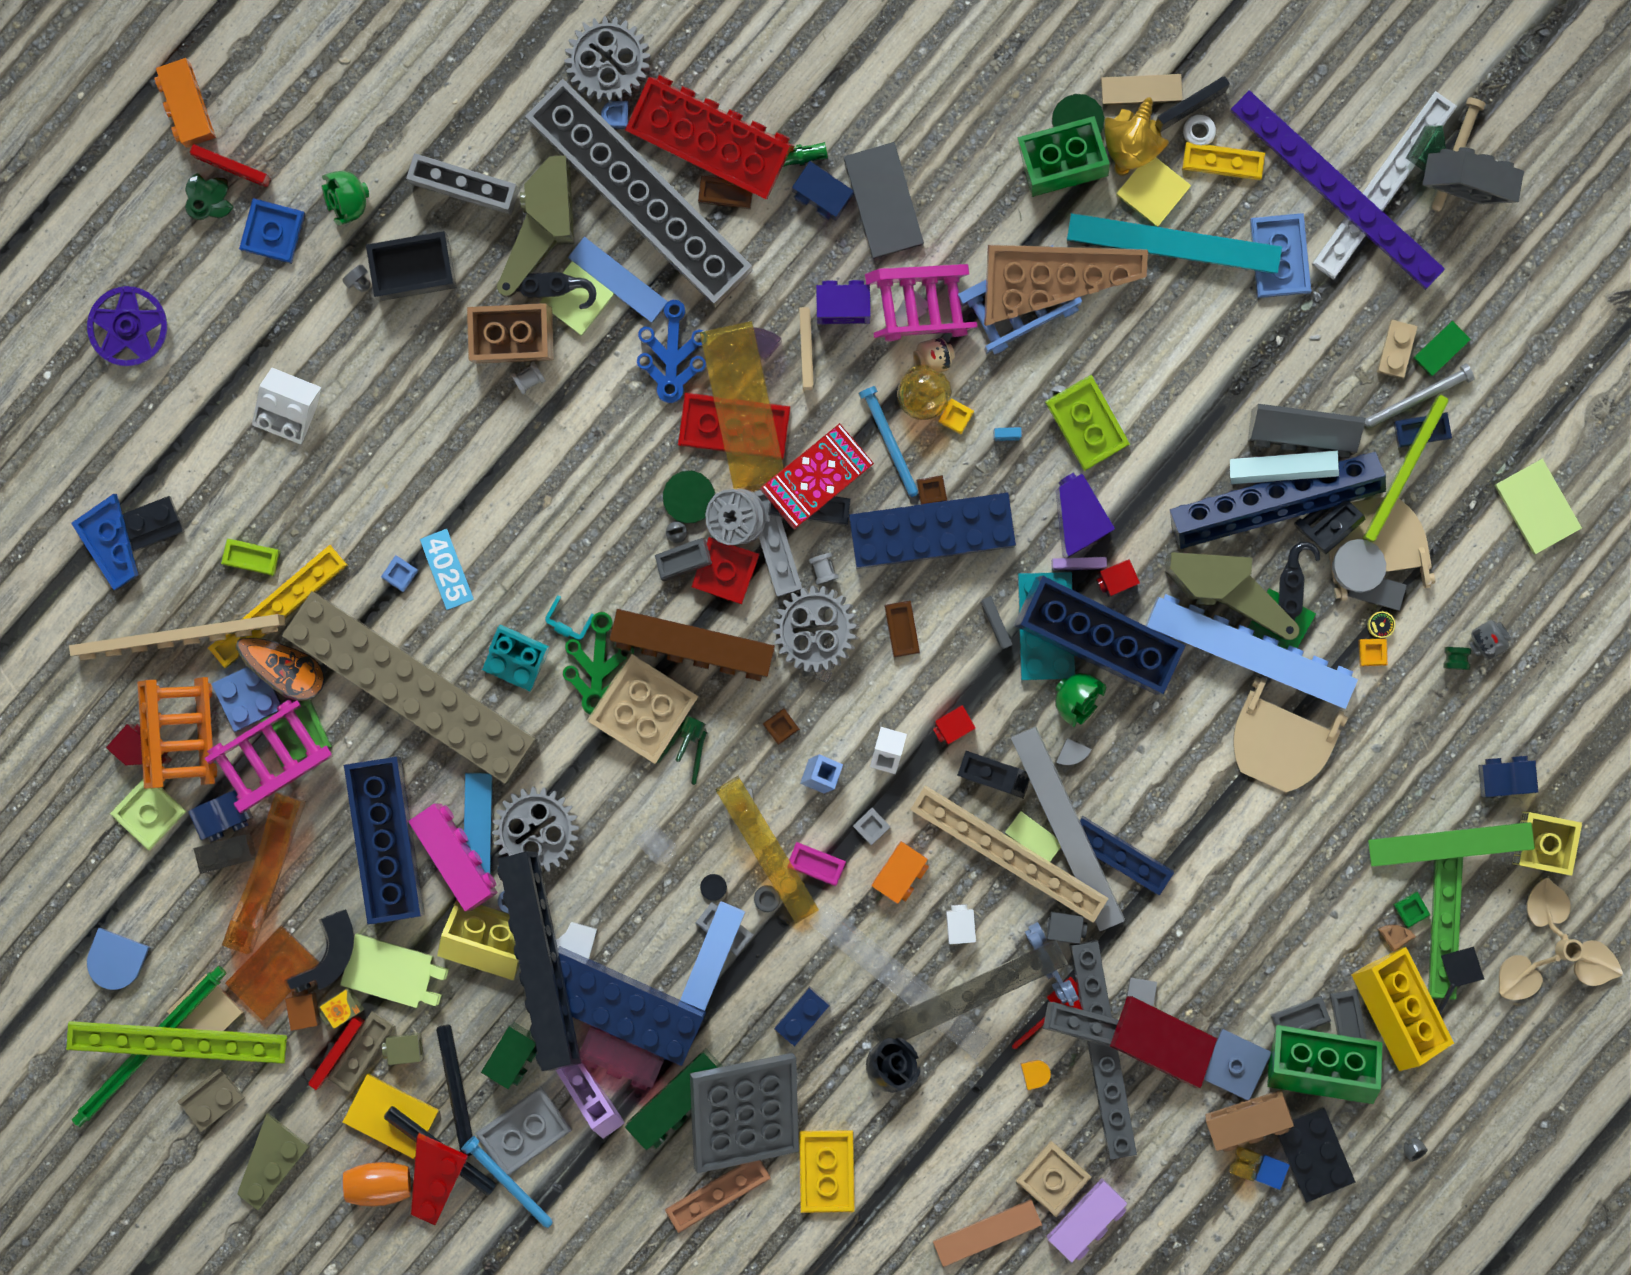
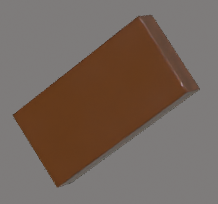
(723, 193)
(902, 629)

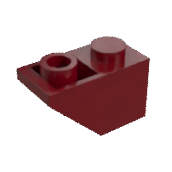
(128, 748)

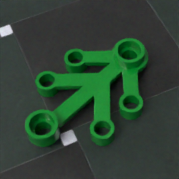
(597, 668)

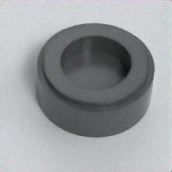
(766, 898)

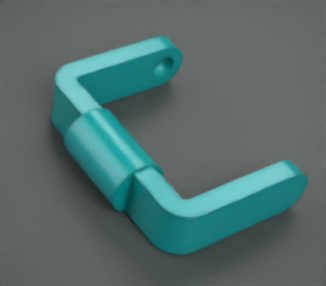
(562, 628)

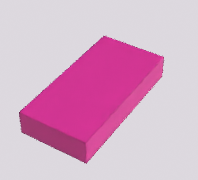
(816, 863)

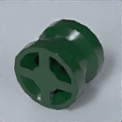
(1457, 658)

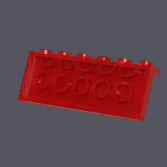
(709, 136)

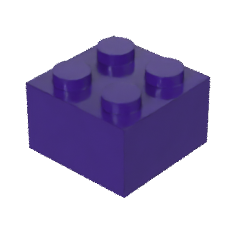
(843, 302)

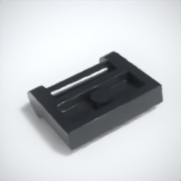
(1333, 527)

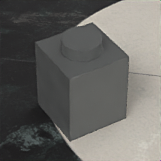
(1066, 927)

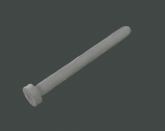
(1465, 374)

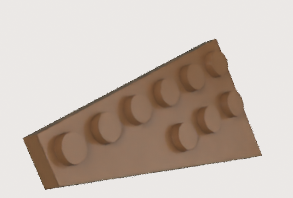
(1043, 276)

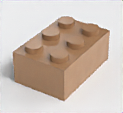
(510, 333)

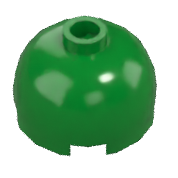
(345, 196)
(1077, 697)

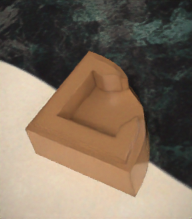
(1396, 936)

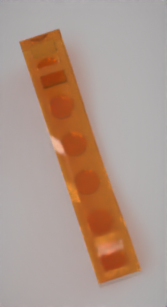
(259, 890)

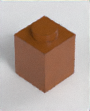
(303, 1010)

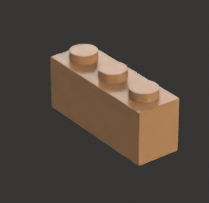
(1249, 1121)

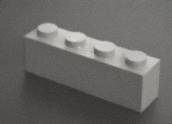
(462, 184)

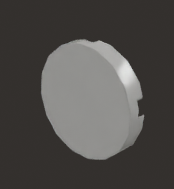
(1359, 565)

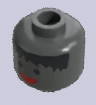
(1490, 639)

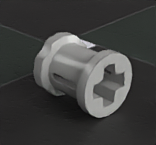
(528, 377)
(823, 568)

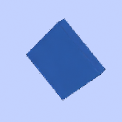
(272, 230)

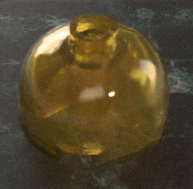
(923, 393)

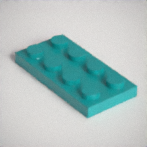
(1037, 657)

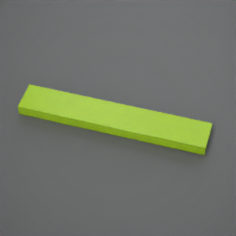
(1406, 468)

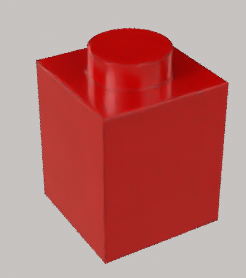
(1117, 578)
(953, 725)

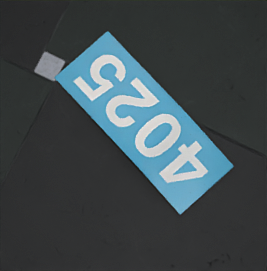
(446, 569)

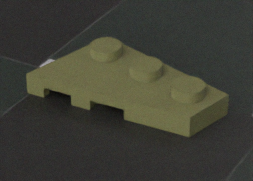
(270, 1162)

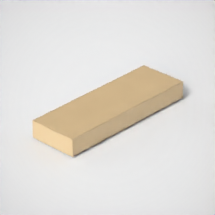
(1137, 88)
(806, 348)

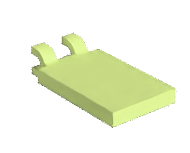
(392, 972)

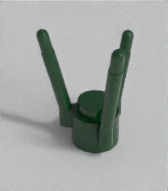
(691, 731)

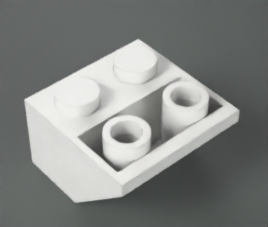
(285, 405)

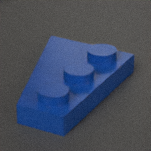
(107, 541)

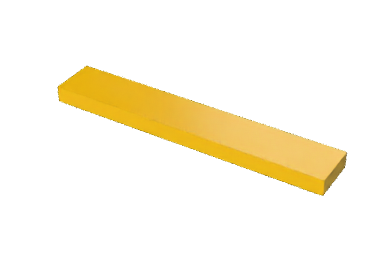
(285, 599)

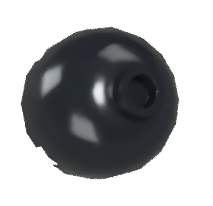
(892, 1065)

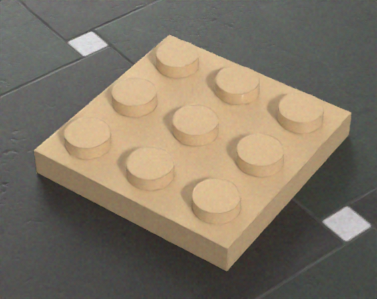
(642, 708)

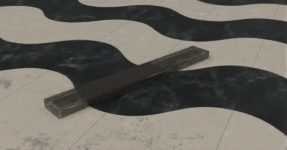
(972, 993)

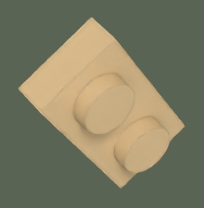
(1397, 349)

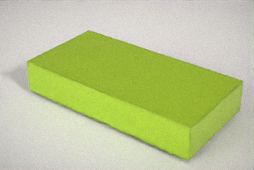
(250, 557)

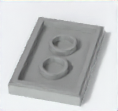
(523, 1131)

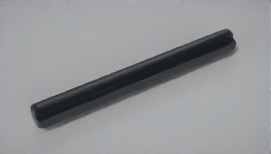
(454, 1084)
(412, 1130)

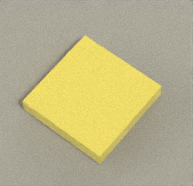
(1153, 191)

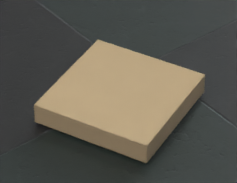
(213, 1013)
(1053, 1178)

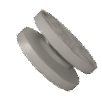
(749, 516)

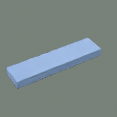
(712, 955)

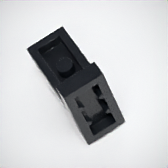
(994, 774)

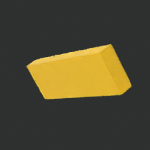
(1223, 161)

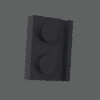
(152, 523)

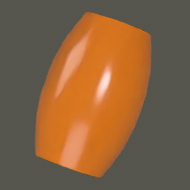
(376, 1184)

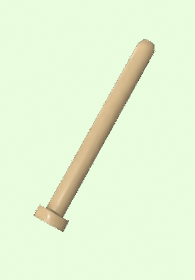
(1475, 105)

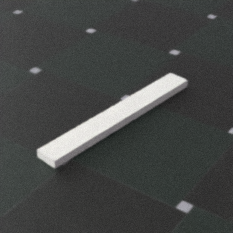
(1382, 186)

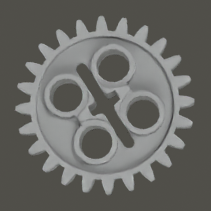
(623, 43)
(815, 605)
(522, 809)

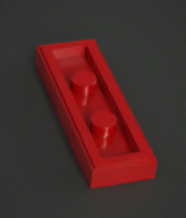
(230, 166)
(336, 1053)

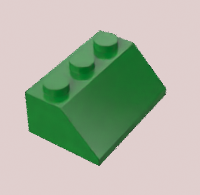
(1063, 156)

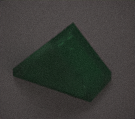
(1429, 141)

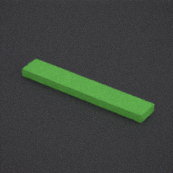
(1451, 844)
(1444, 922)

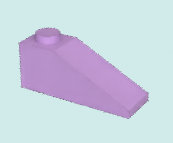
(591, 1099)

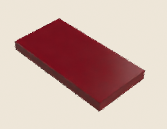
(1163, 1042)

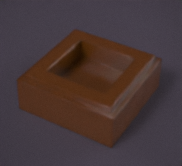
(931, 489)
(781, 726)

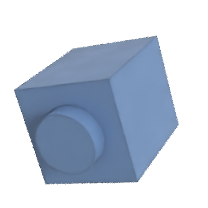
(821, 774)

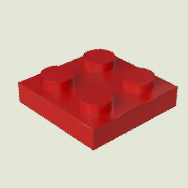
(728, 573)

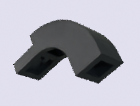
(338, 951)

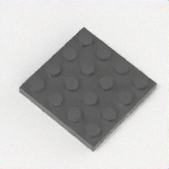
(744, 1112)

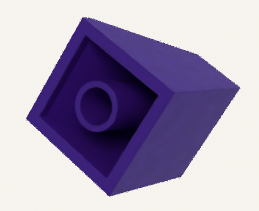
(1079, 515)

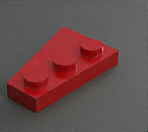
(434, 1177)

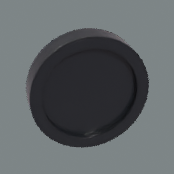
(713, 887)

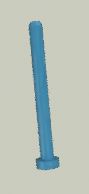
(869, 395)
(472, 1147)

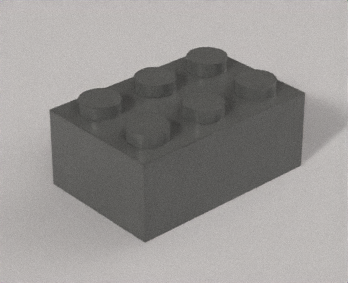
(1473, 176)

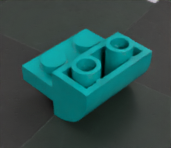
(515, 657)

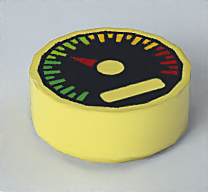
(1381, 624)

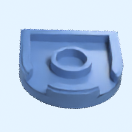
(115, 960)

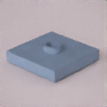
(1236, 1064)

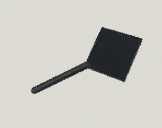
(1461, 968)

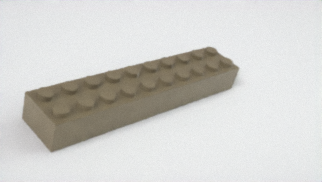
(409, 687)

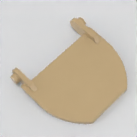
(1400, 541)
(1280, 744)

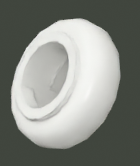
(1199, 119)

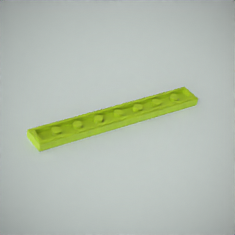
(176, 1042)

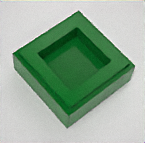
(1411, 909)

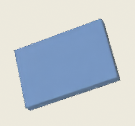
(1293, 270)

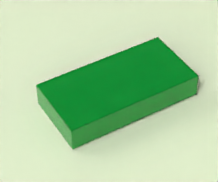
(1441, 348)

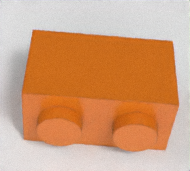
(900, 872)

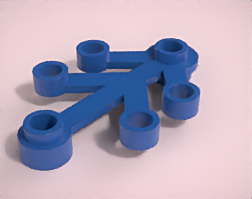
(671, 356)

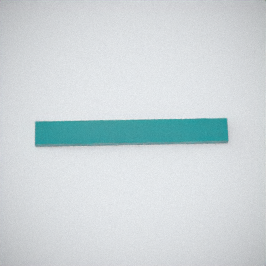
(1174, 243)

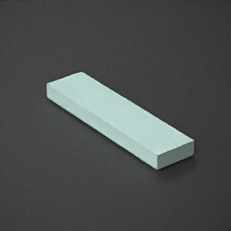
(1284, 467)

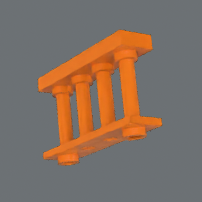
(151, 720)

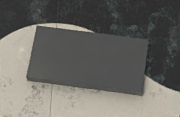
(883, 200)

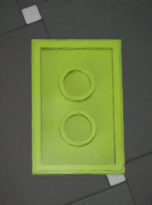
(1087, 422)

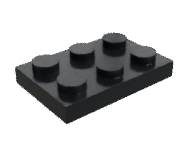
(1316, 1155)

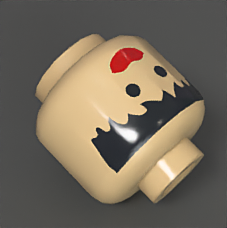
(935, 354)

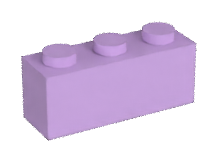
(1087, 1221)

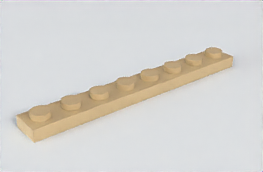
(189, 636)
(1009, 854)

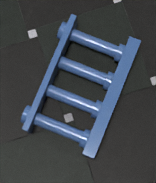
(974, 299)

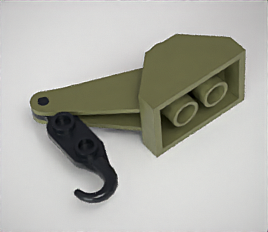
(547, 223)
(1229, 582)

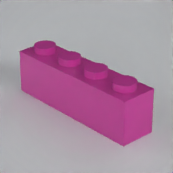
(453, 856)

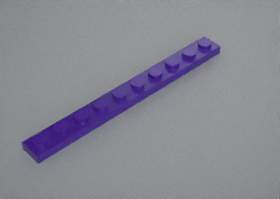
(1337, 190)

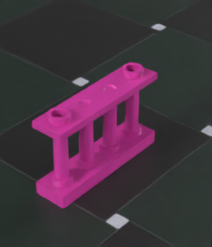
(929, 277)
(269, 783)

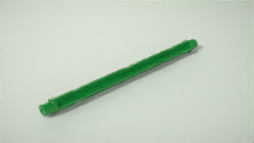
(127, 1069)

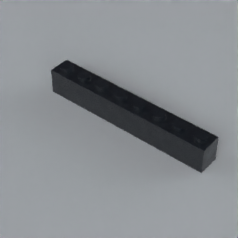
(538, 961)

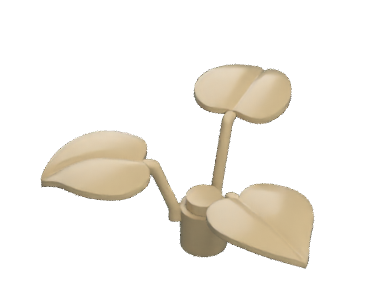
(1594, 960)

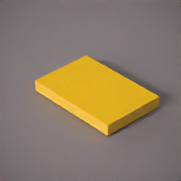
(370, 1106)
(826, 1171)

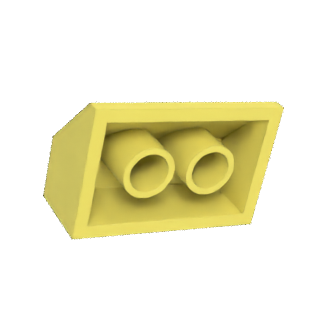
(480, 940)

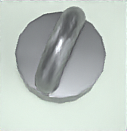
(356, 275)

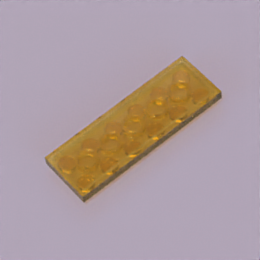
(742, 403)

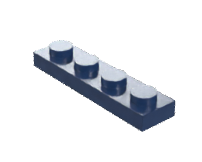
(1126, 857)

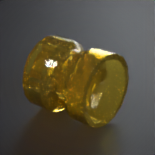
(1243, 1169)

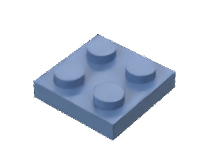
(246, 698)

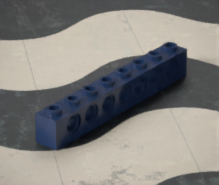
(1275, 501)

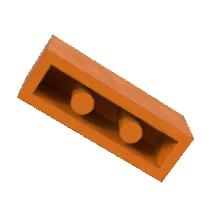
(184, 103)

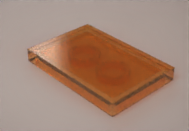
(262, 976)

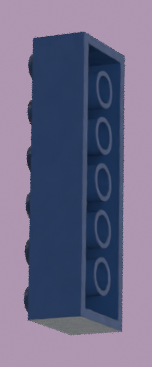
(932, 530)
(1099, 635)
(384, 840)
(629, 1008)

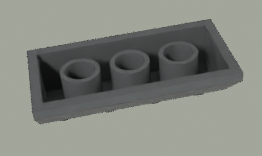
(1305, 429)

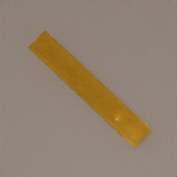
(767, 849)

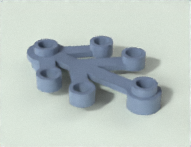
(1065, 990)

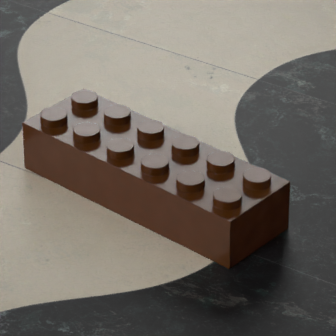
(691, 643)

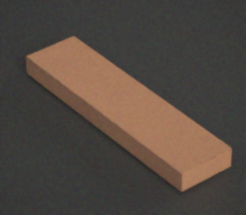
(717, 1194)
(987, 1233)

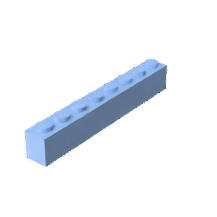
(1251, 652)

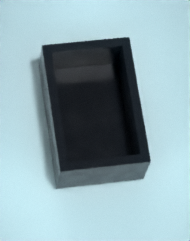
(411, 266)

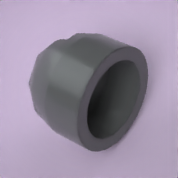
(676, 538)
(1415, 1150)

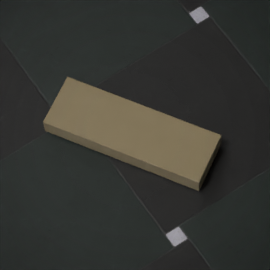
(361, 1052)

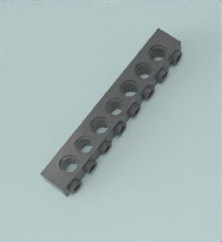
(1103, 1059)

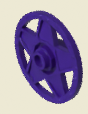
(127, 326)

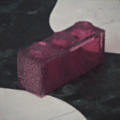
(620, 1058)

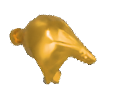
(1133, 138)

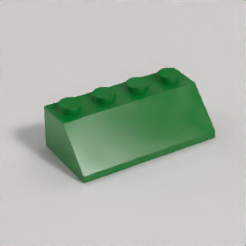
(1325, 1064)

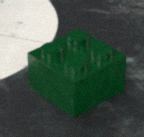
(511, 1056)

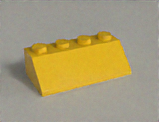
(1402, 1009)

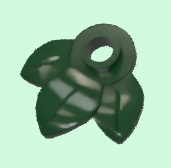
(210, 194)

